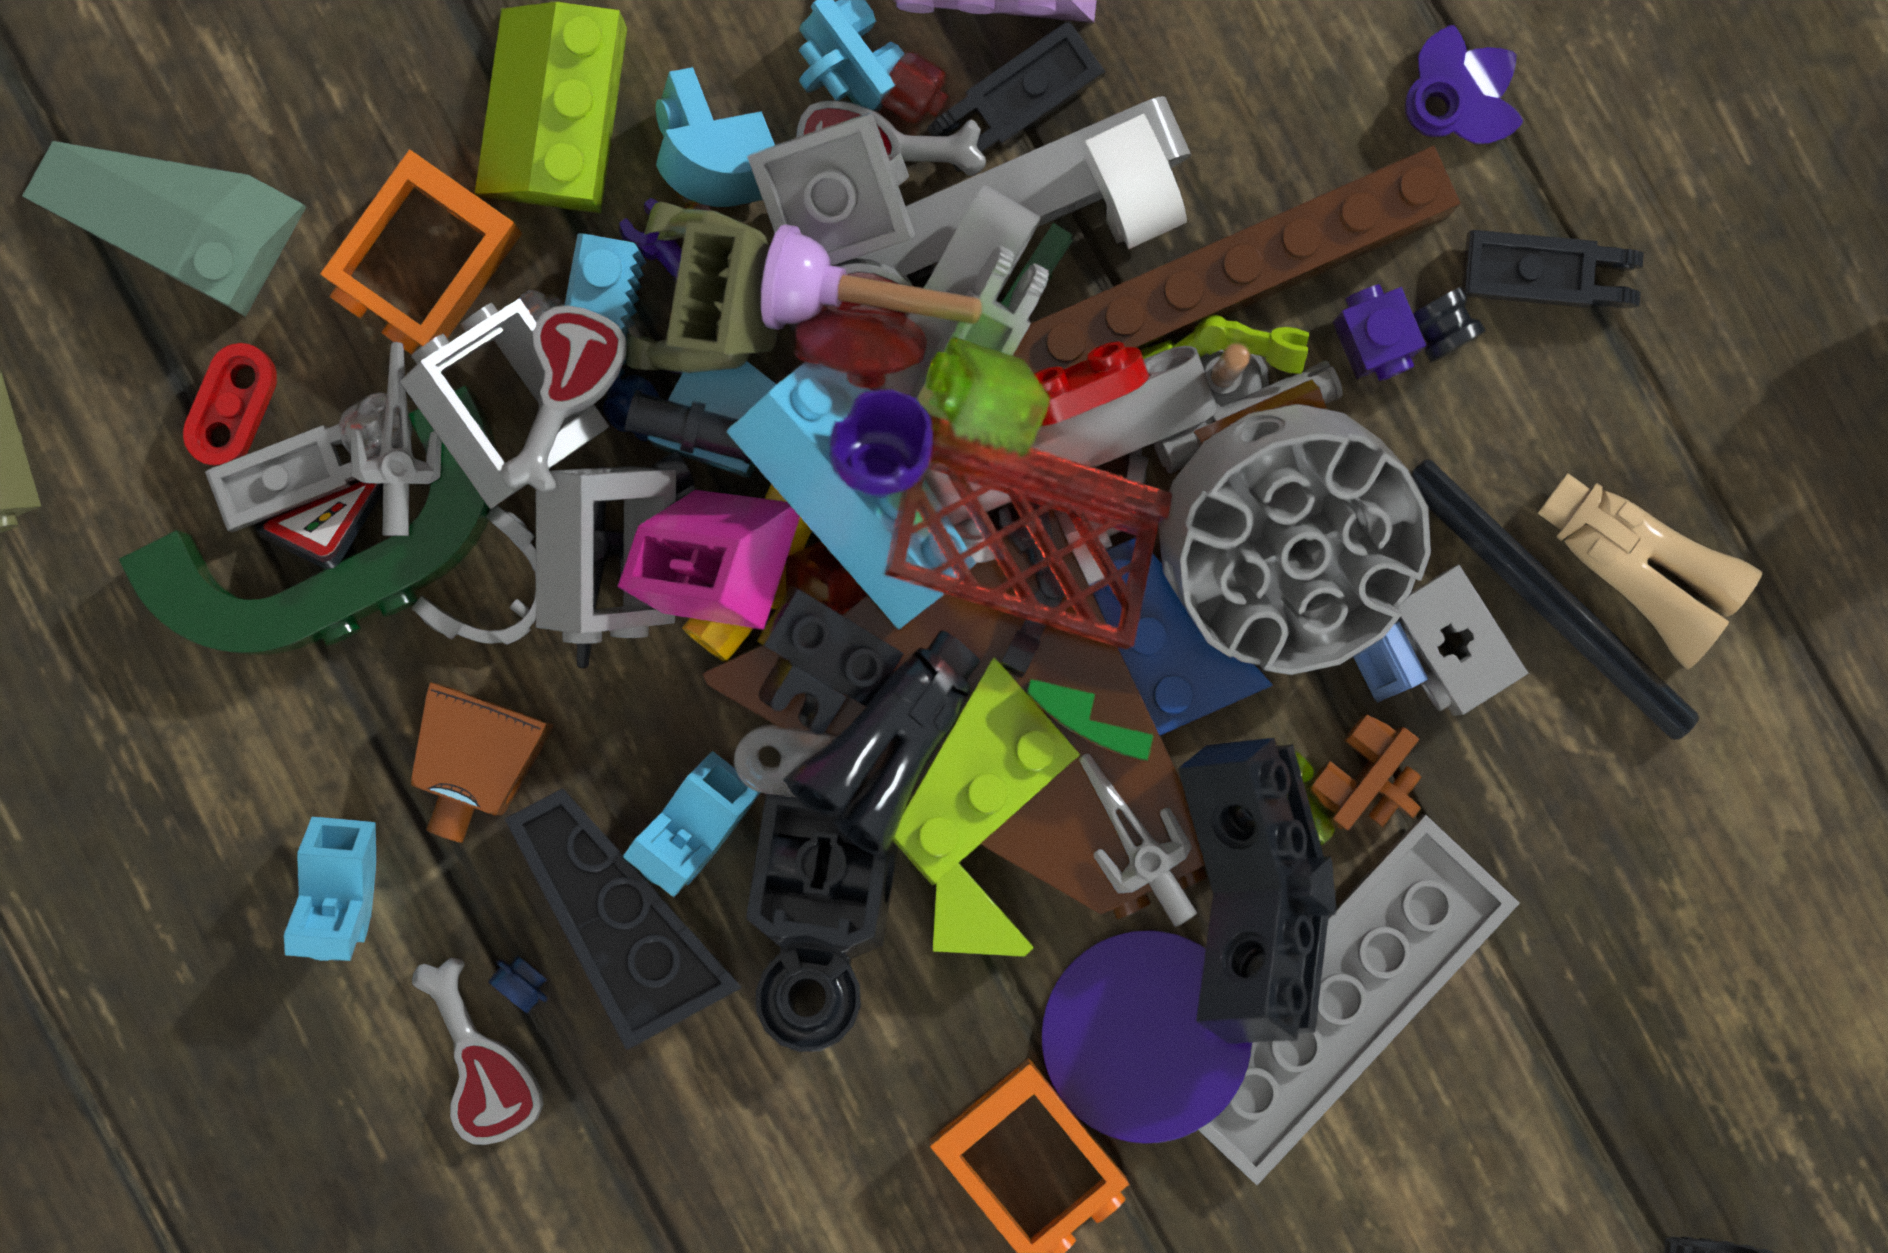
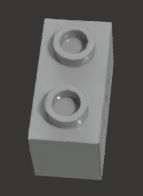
(1486, 656)

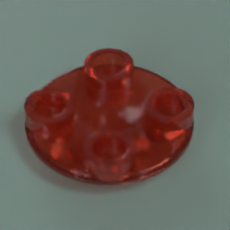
(861, 342)

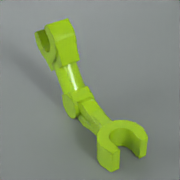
(1282, 348)

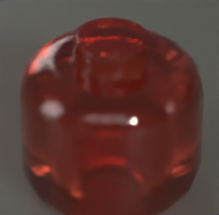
(916, 88)

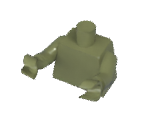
(715, 298)

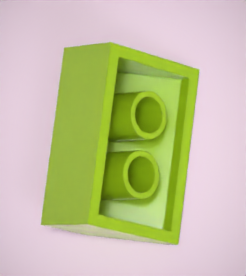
(552, 105)

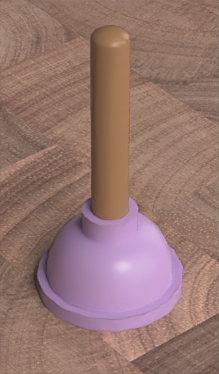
(802, 281)

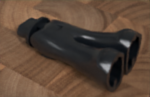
(914, 714)

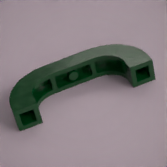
(188, 599)

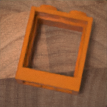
(498, 239)
(988, 1112)

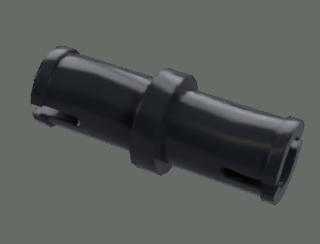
(683, 424)

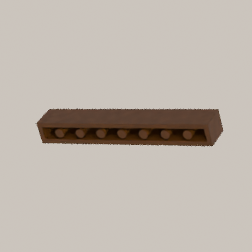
(1249, 264)

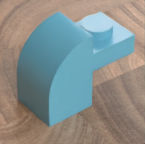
(705, 155)
(692, 825)
(334, 889)

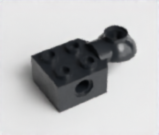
(822, 908)

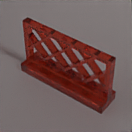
(1050, 482)

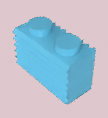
(606, 279)

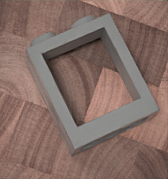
(512, 332)
(566, 549)

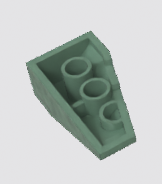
(184, 219)

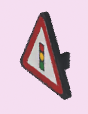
(324, 527)

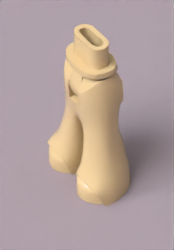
(1617, 542)

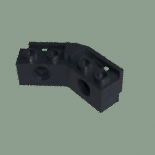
(1266, 888)

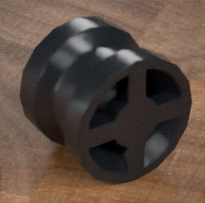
(1447, 325)

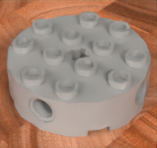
(1294, 539)

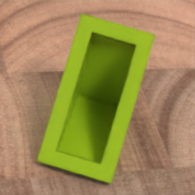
(971, 920)

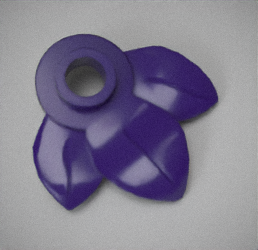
(1468, 85)

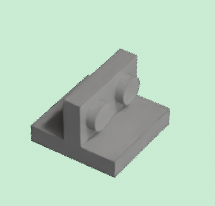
(836, 188)

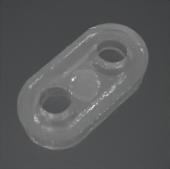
(794, 747)

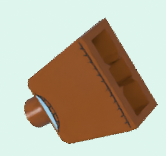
(472, 757)

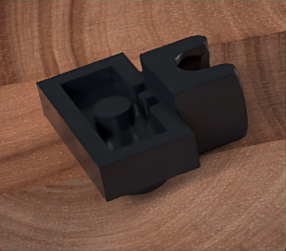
(823, 659)

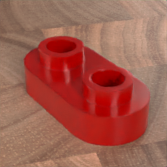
(1103, 377)
(223, 403)

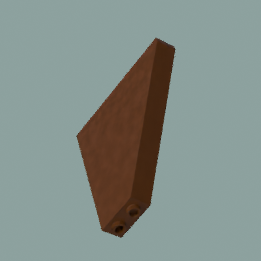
(1065, 820)

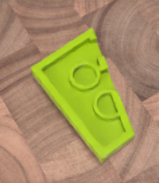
(983, 774)

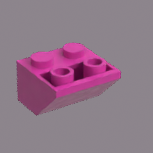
(712, 557)

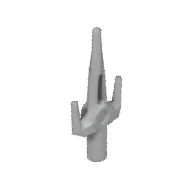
(395, 466)
(1148, 861)

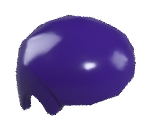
(882, 443)

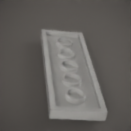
(1382, 963)

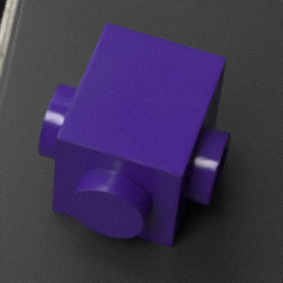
(1379, 333)

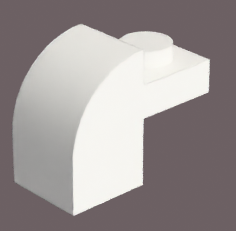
(1135, 182)

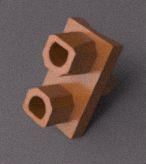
(1385, 751)

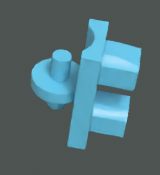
(840, 55)

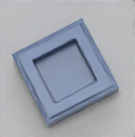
(1390, 665)

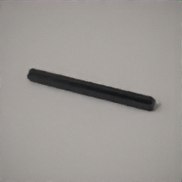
(1554, 601)

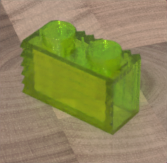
(988, 395)

